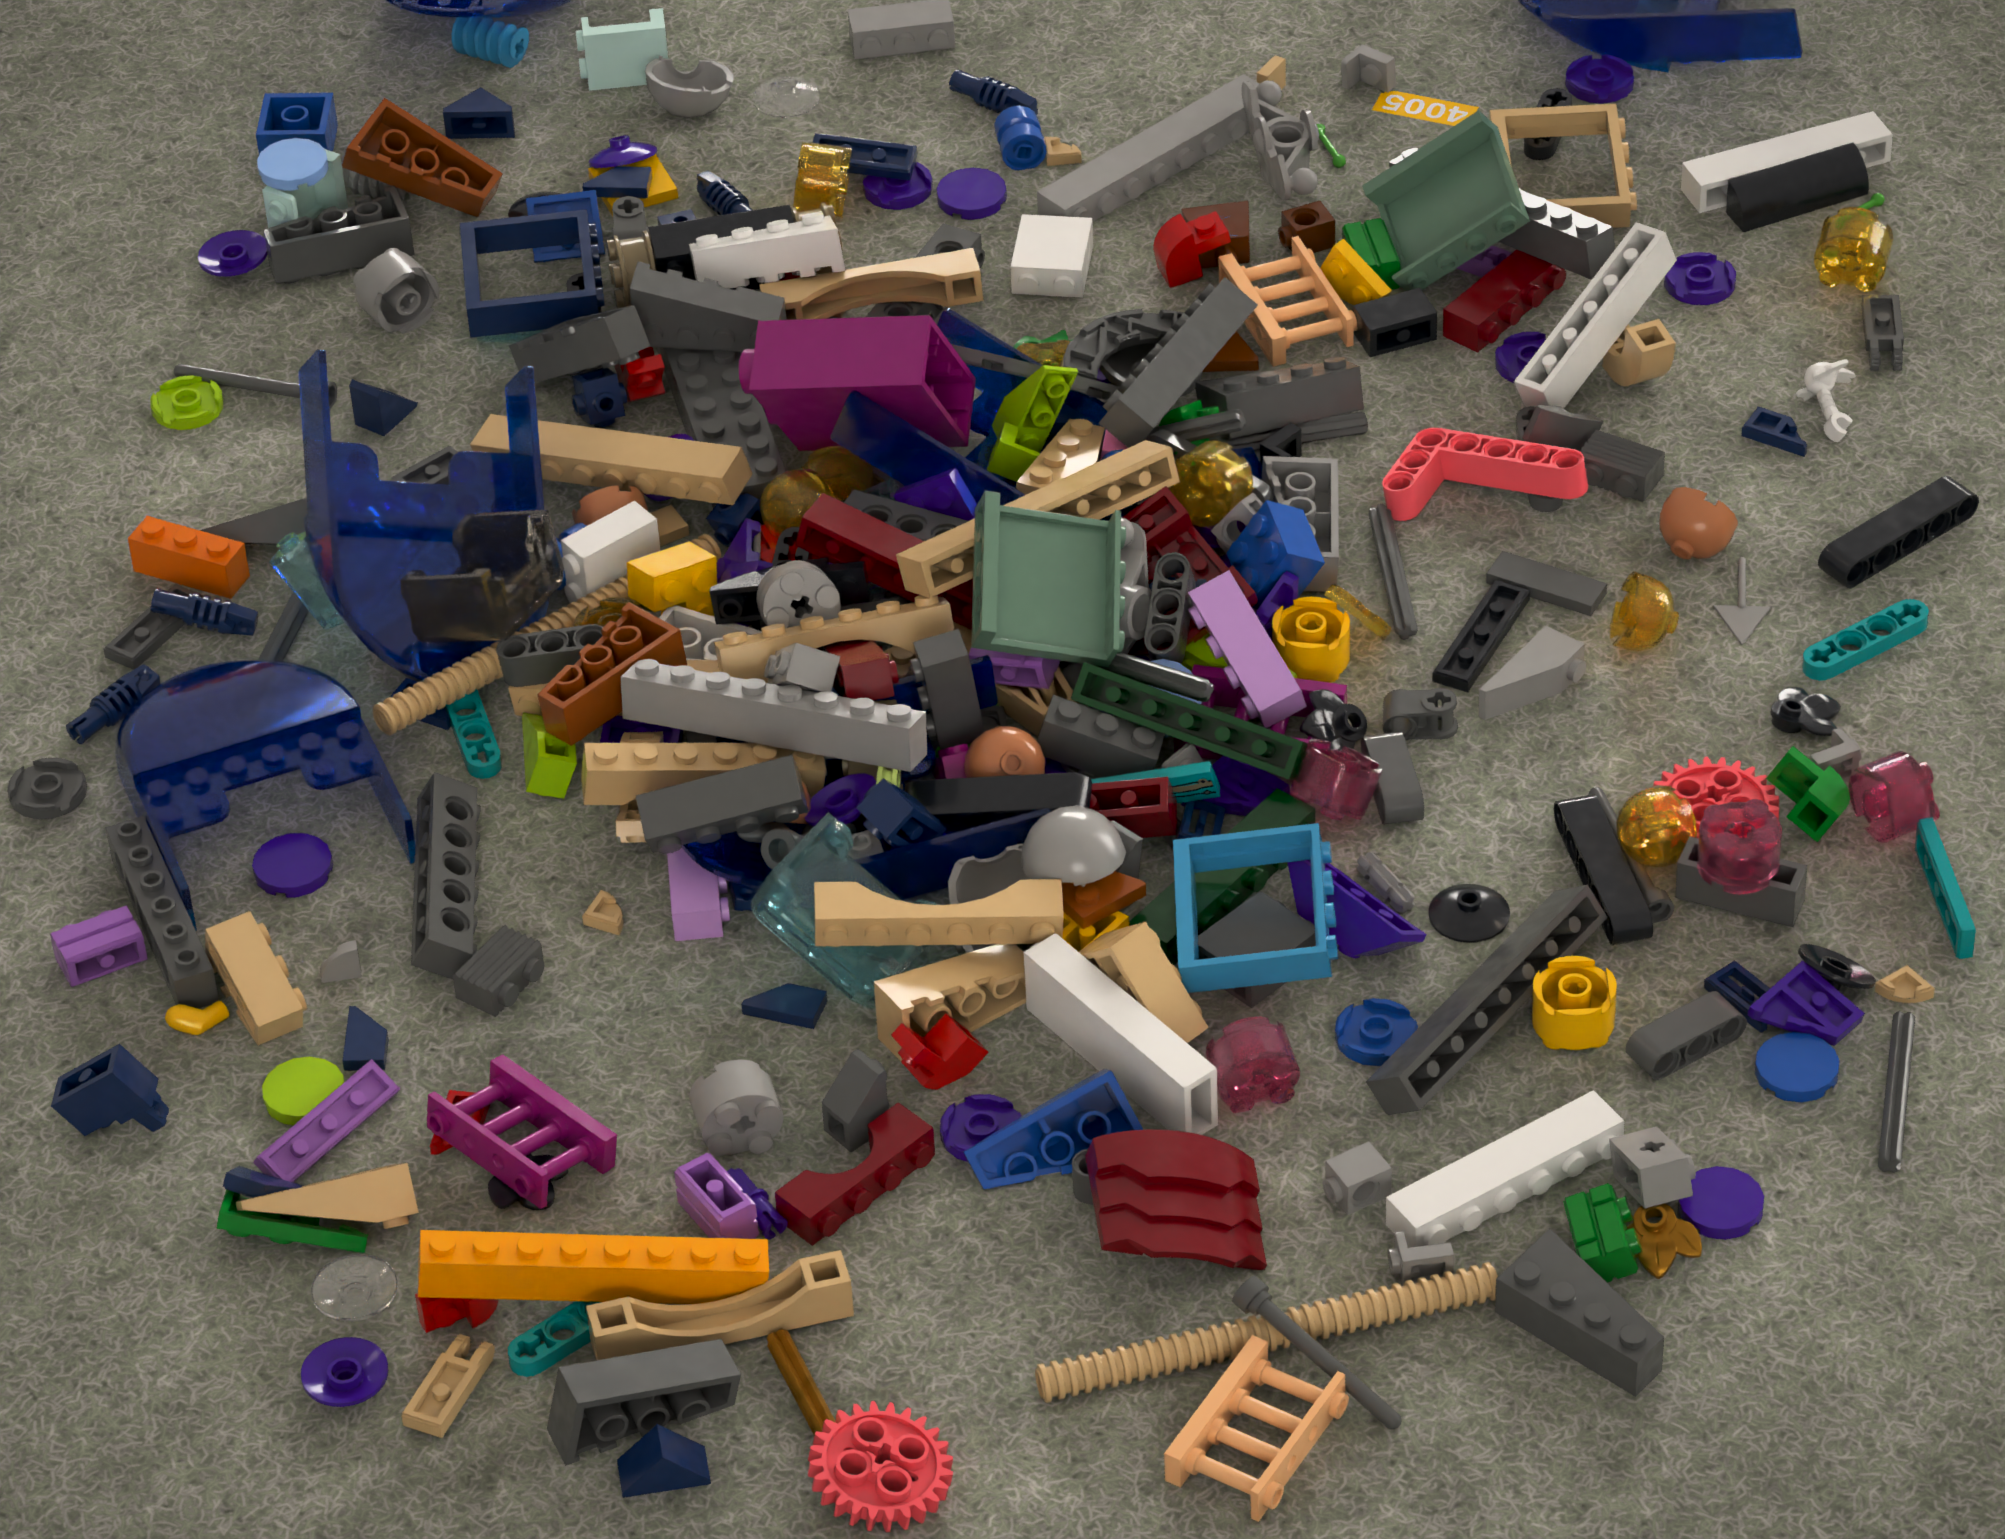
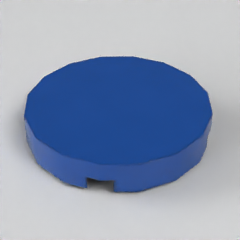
(1367, 1041)
(1797, 1066)

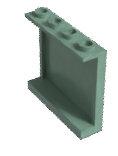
(1448, 201)
(1047, 583)

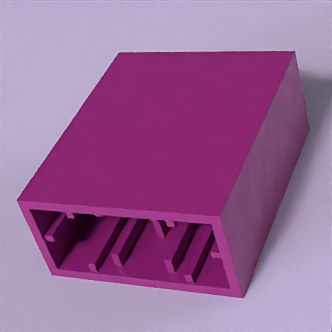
(900, 362)

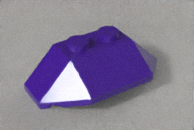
(1362, 921)

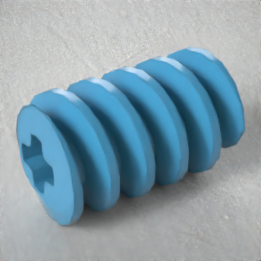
(490, 40)

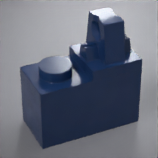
(109, 1090)

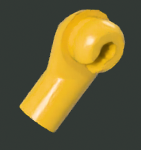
(195, 1020)

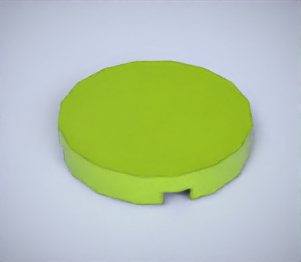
(197, 408)
(299, 1087)

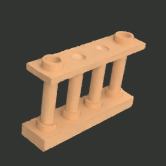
(1264, 320)
(1232, 1397)

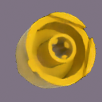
(1313, 638)
(1574, 1004)

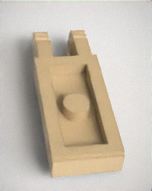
(447, 1387)

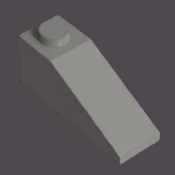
(1534, 673)

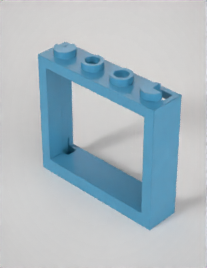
(1248, 850)

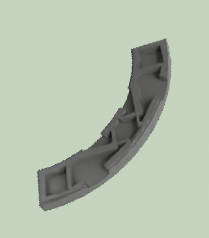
(1112, 334)
(1025, 369)

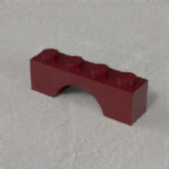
(821, 1202)

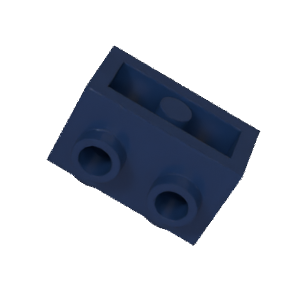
(897, 816)

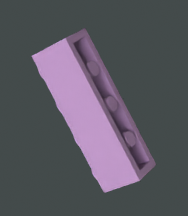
(1247, 650)
(695, 899)

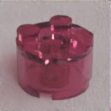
(1335, 780)
(1893, 795)
(1739, 846)
(1253, 1063)

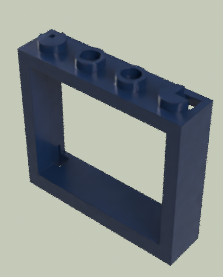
(532, 311)

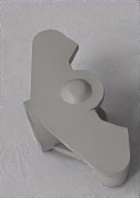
(1280, 140)
(1136, 593)

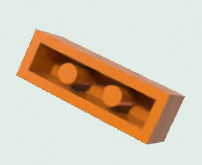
(188, 557)

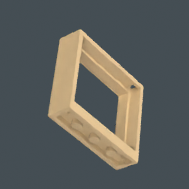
(1579, 121)

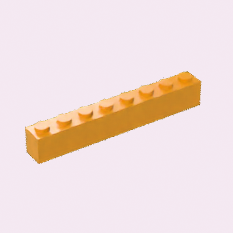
(588, 1266)

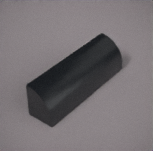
(1797, 187)

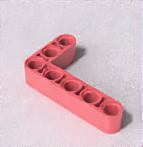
(1481, 461)

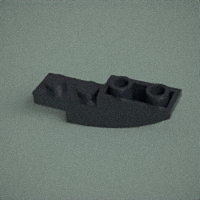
(736, 598)

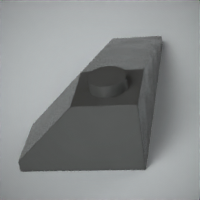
(265, 526)

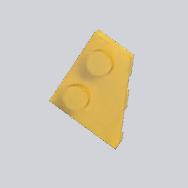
(1352, 276)

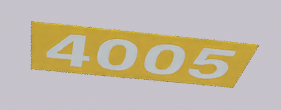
(1423, 108)

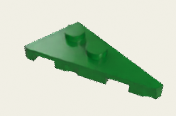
(286, 1228)

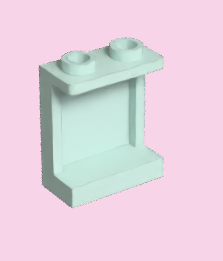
(619, 53)
(307, 201)

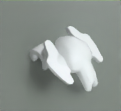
(1820, 381)

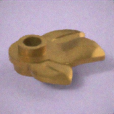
(1664, 1239)

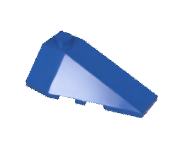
(1053, 1133)

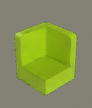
(1009, 458)

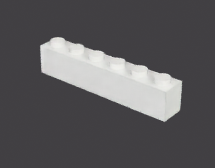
(1706, 178)
(1596, 318)
(1504, 1172)

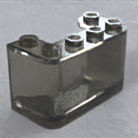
(503, 578)

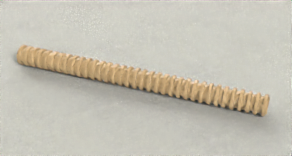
(484, 666)
(1230, 1339)

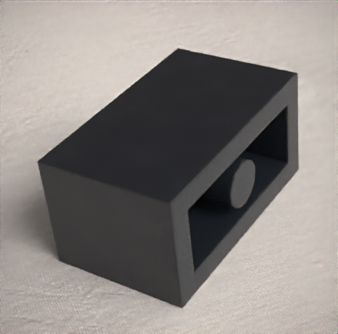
(1395, 322)

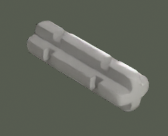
(1386, 882)

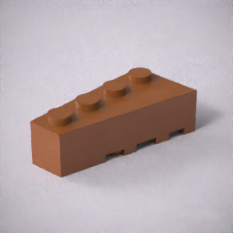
(420, 161)
(590, 690)

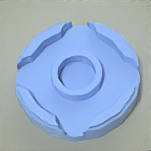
(292, 164)

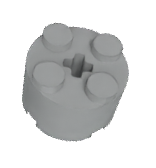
(396, 291)
(790, 583)
(736, 1108)

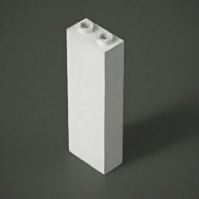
(1120, 1036)

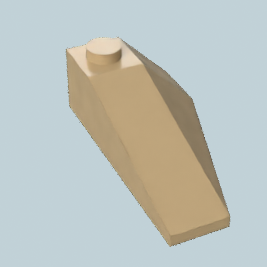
(365, 1196)

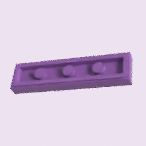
(327, 1124)

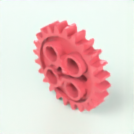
(1718, 785)
(880, 1466)

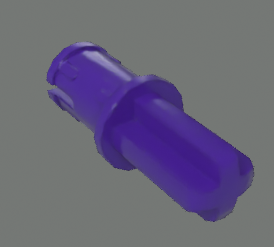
(766, 1214)

